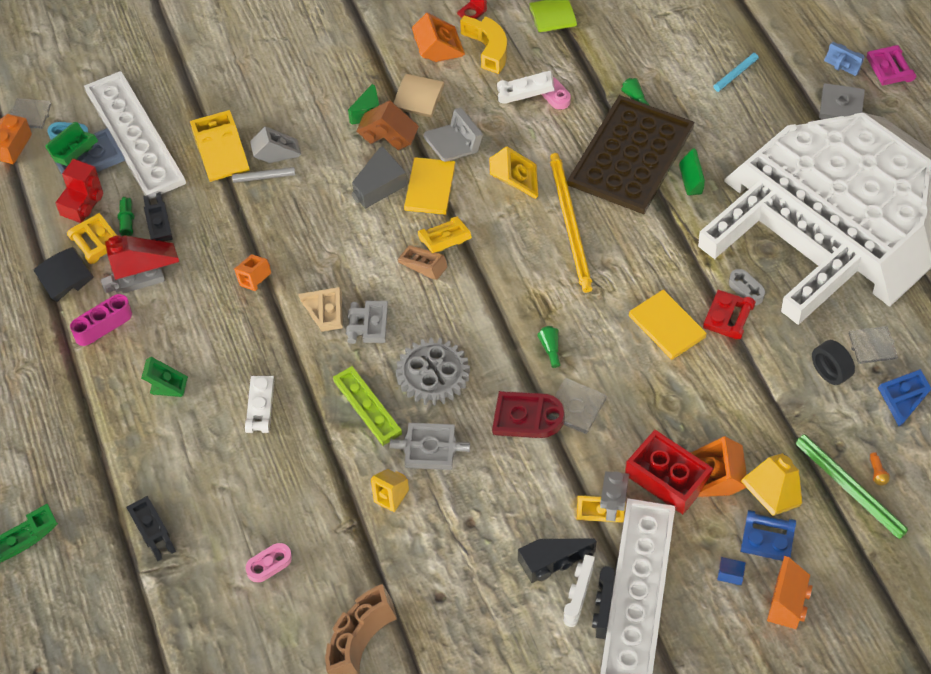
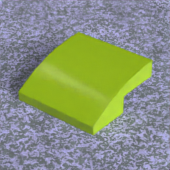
(552, 15)

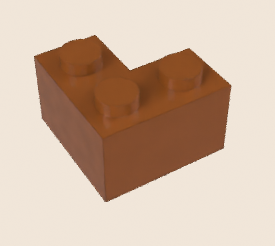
(388, 123)

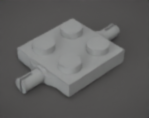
(430, 446)

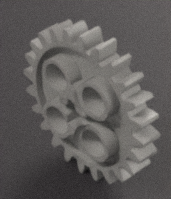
(449, 361)

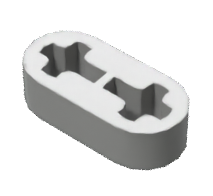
(746, 287)

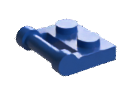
(768, 543)

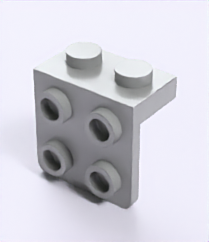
(456, 139)

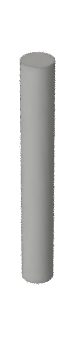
(263, 174)

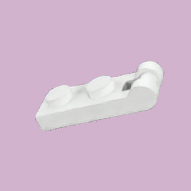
(525, 87)
(260, 404)
(578, 591)

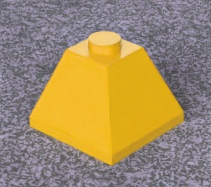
(515, 171)
(775, 484)

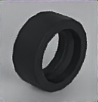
(833, 362)

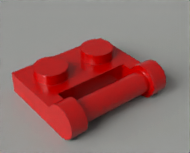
(722, 311)

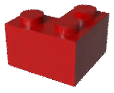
(81, 191)

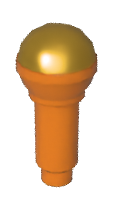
(880, 476)

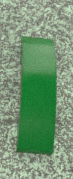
(28, 533)

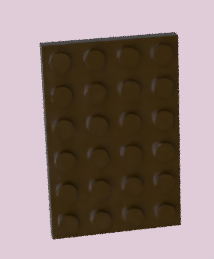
(631, 154)

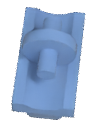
(844, 58)

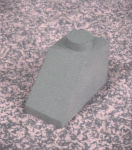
(274, 146)

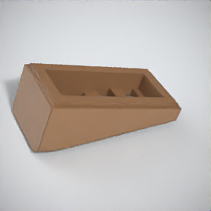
(433, 270)

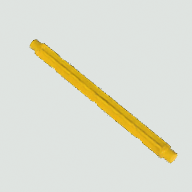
(571, 223)

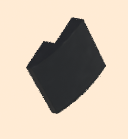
(63, 273)

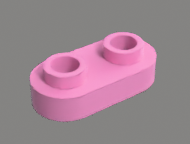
(553, 96)
(267, 562)

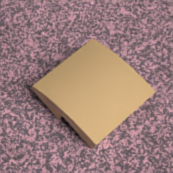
(418, 95)

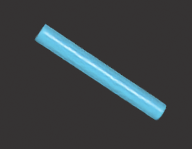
(735, 72)

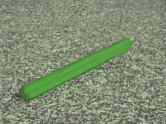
(857, 491)

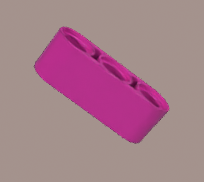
(101, 320)

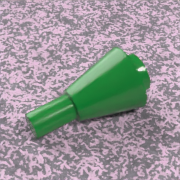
(632, 89)
(549, 339)

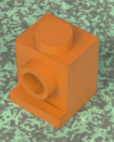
(252, 272)

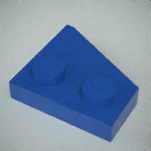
(904, 394)

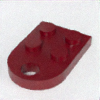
(526, 415)

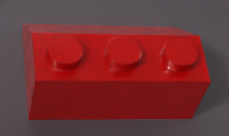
(668, 471)

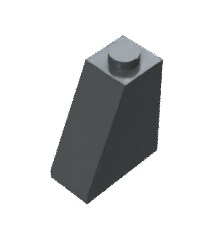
(378, 179)

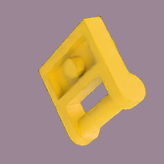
(98, 231)
(445, 235)

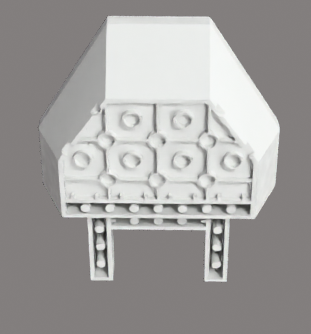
(842, 195)

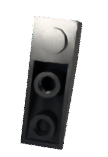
(547, 556)

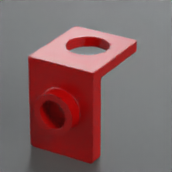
(479, 6)

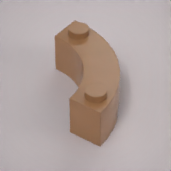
(355, 630)

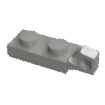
(132, 282)
(614, 493)

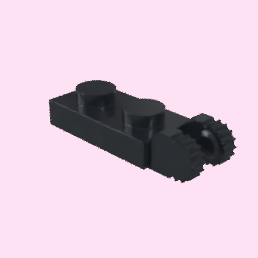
(157, 219)
(150, 526)
(603, 599)

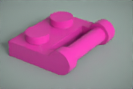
(885, 67)

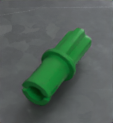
(126, 217)

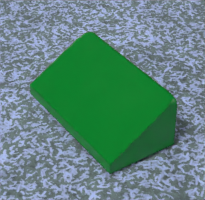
(692, 173)

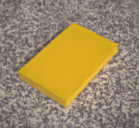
(429, 186)
(667, 324)

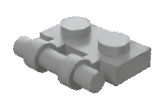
(374, 325)

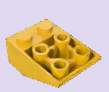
(219, 145)

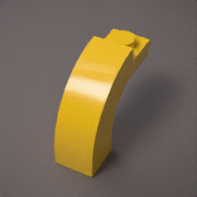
(493, 36)

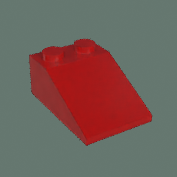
(136, 255)

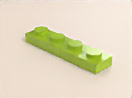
(367, 405)

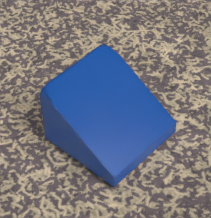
(731, 571)

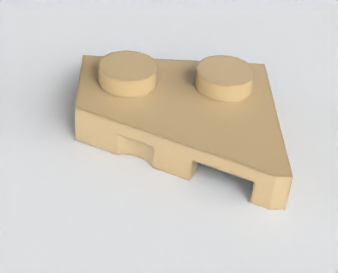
(324, 308)

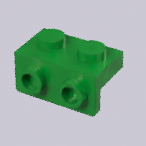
(70, 144)

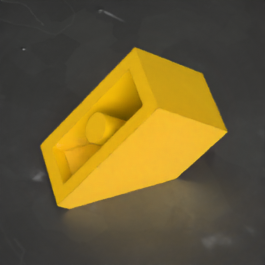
(389, 488)

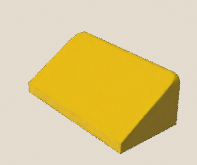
(589, 509)

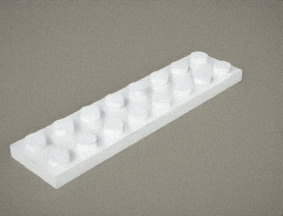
(135, 135)
(638, 588)

